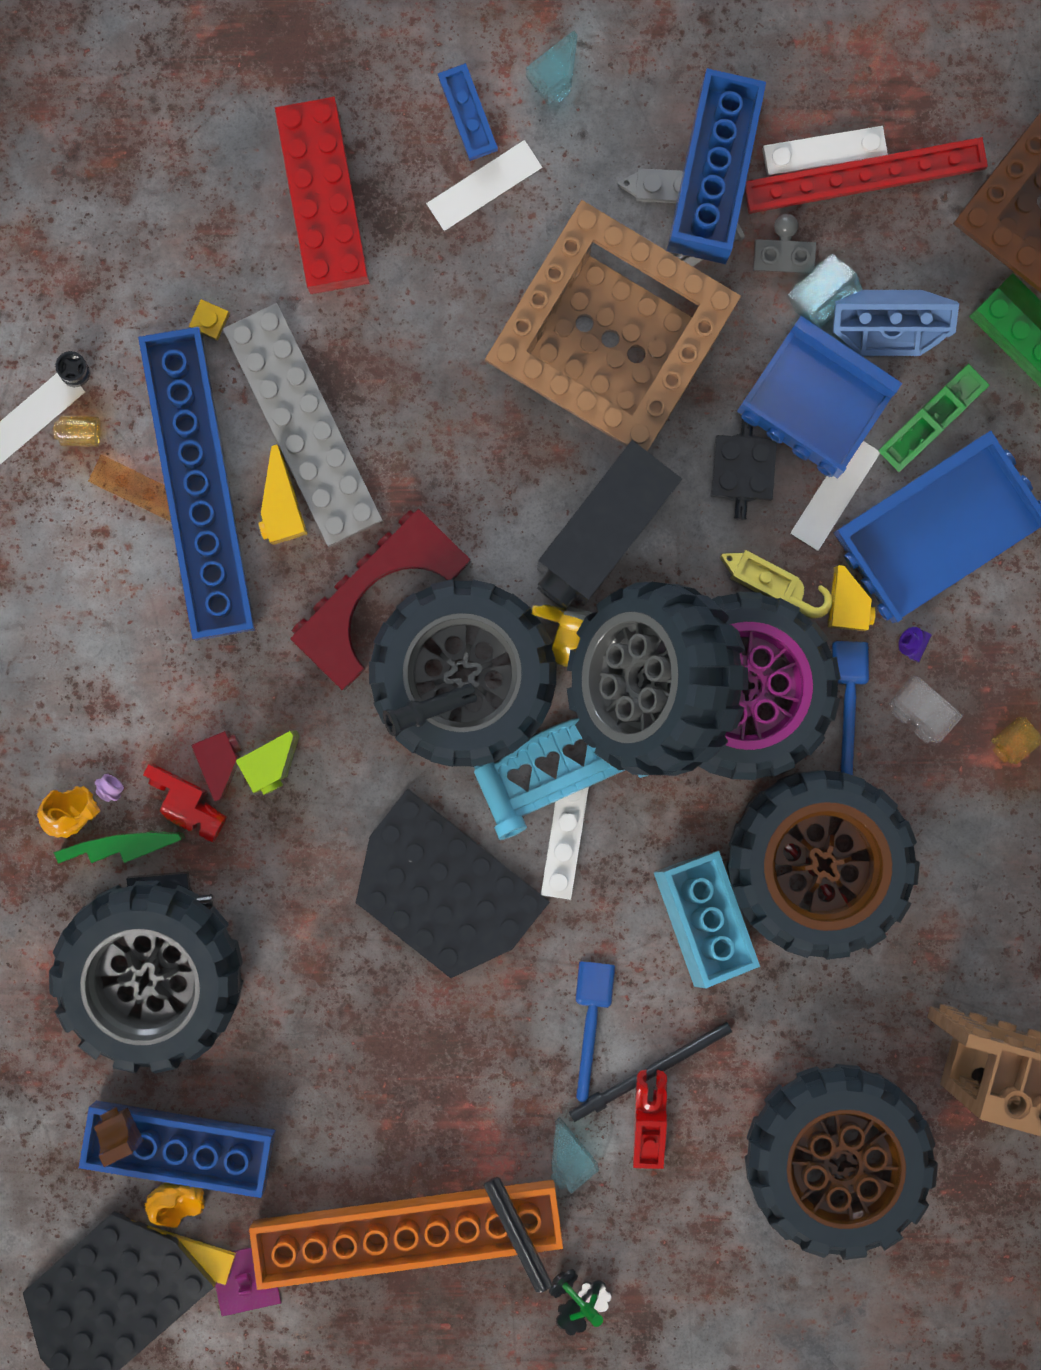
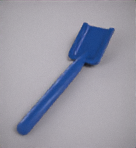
(853, 669)
(593, 990)

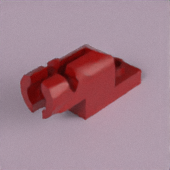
(184, 803)
(650, 1122)

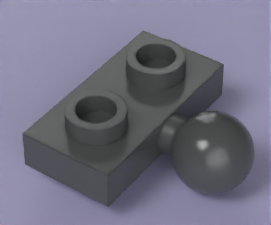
(784, 254)

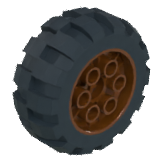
(795, 1120)

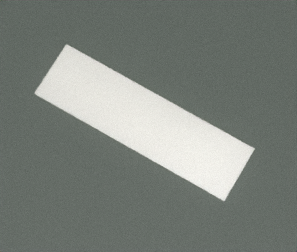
(484, 185)
(35, 414)
(833, 498)

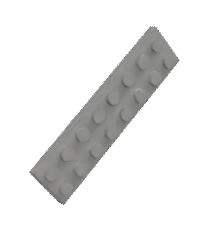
(302, 424)

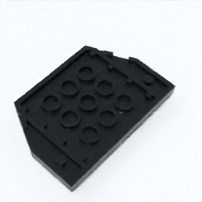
(443, 889)
(112, 1295)

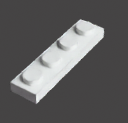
(564, 845)

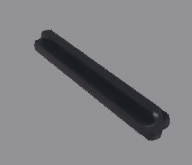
(518, 1235)

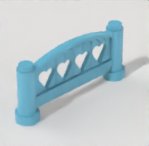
(511, 802)

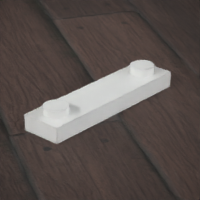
(824, 151)

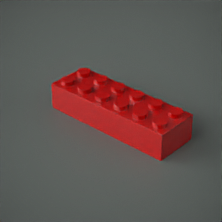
(322, 195)

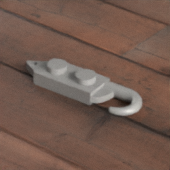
(653, 185)

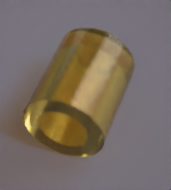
(77, 431)

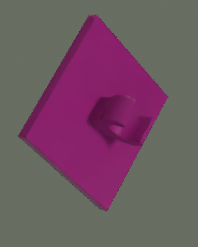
(241, 1291)

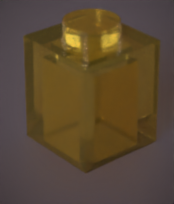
(1016, 741)

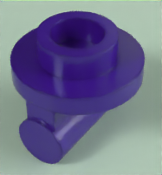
(913, 643)

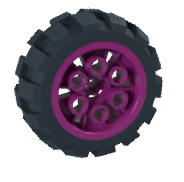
(810, 686)

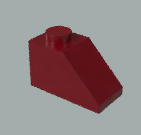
(218, 761)

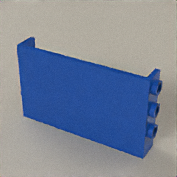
(940, 527)

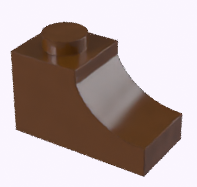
(117, 1135)

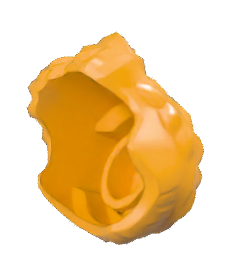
(66, 812)
(172, 1203)

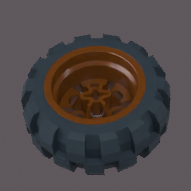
(880, 884)

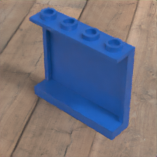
(818, 398)

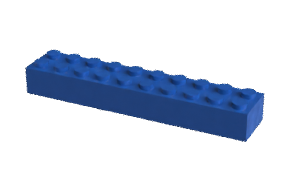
(196, 483)

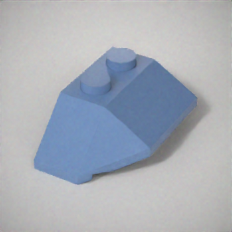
(894, 321)

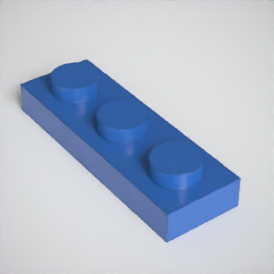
(467, 112)

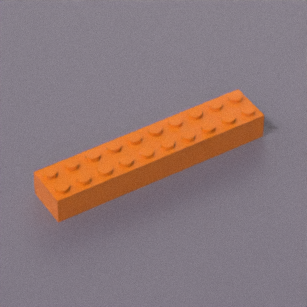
(398, 1235)

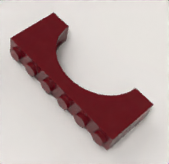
(328, 632)

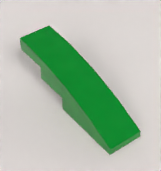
(933, 417)
(128, 844)

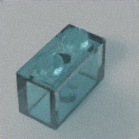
(817, 293)

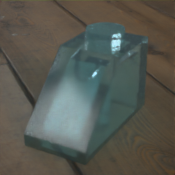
(554, 70)
(570, 1159)

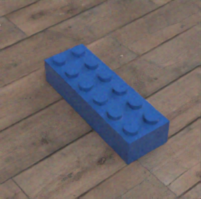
(716, 166)
(187, 1151)

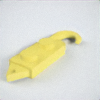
(773, 582)

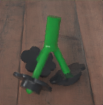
(590, 1298)

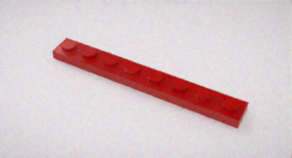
(865, 175)

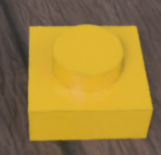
(209, 319)

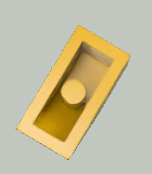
(850, 603)

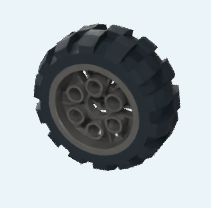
(683, 698)

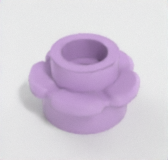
(108, 788)

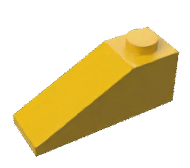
(280, 506)

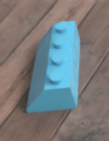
(706, 919)

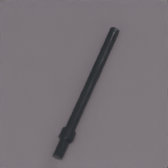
(599, 1101)

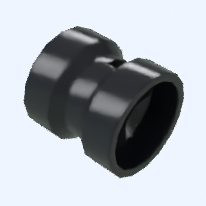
(68, 364)

